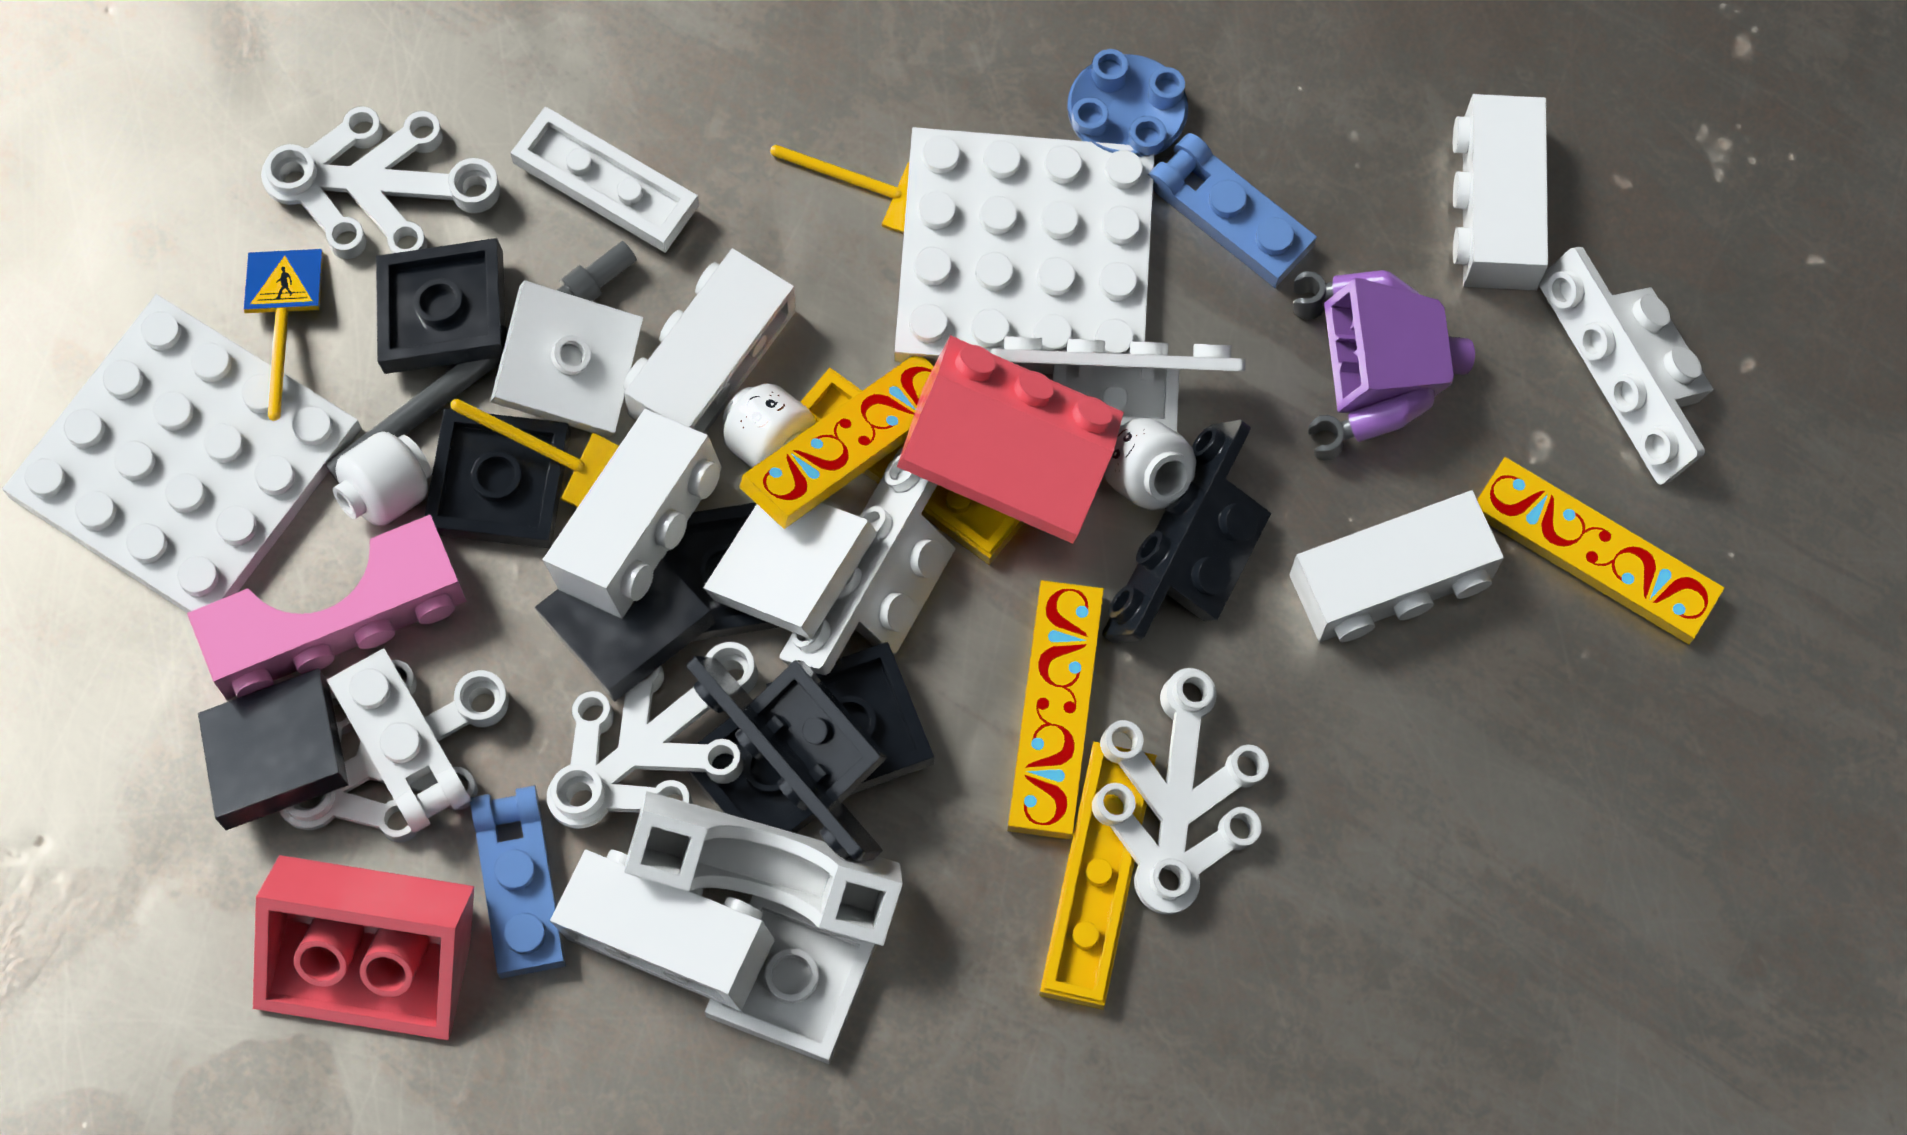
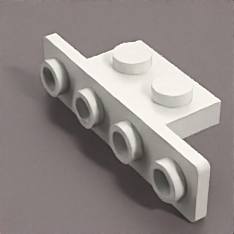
(1633, 359)
(1136, 383)
(889, 580)

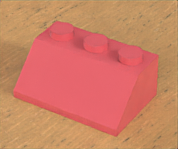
(1010, 439)
(361, 946)

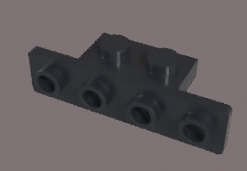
(1197, 543)
(806, 740)

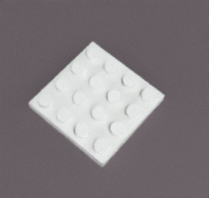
(1022, 243)
(175, 459)

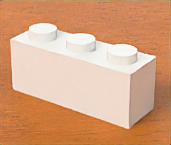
(1502, 192)
(711, 344)
(634, 513)
(1396, 568)
(664, 929)

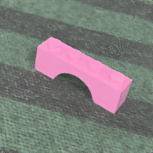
(403, 584)

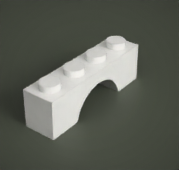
(712, 849)

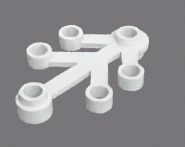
(373, 178)
(642, 747)
(361, 768)
(1176, 800)

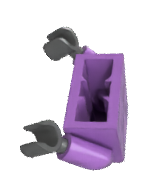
(1384, 350)

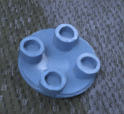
(1128, 103)

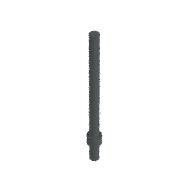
(579, 282)

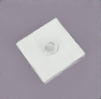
(566, 359)

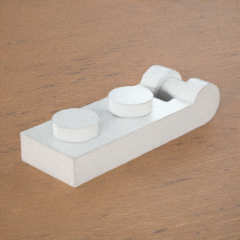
(397, 738)

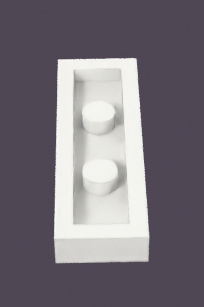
(605, 179)

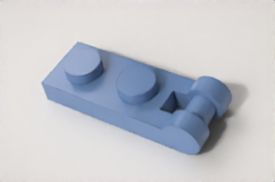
(1232, 211)
(517, 884)

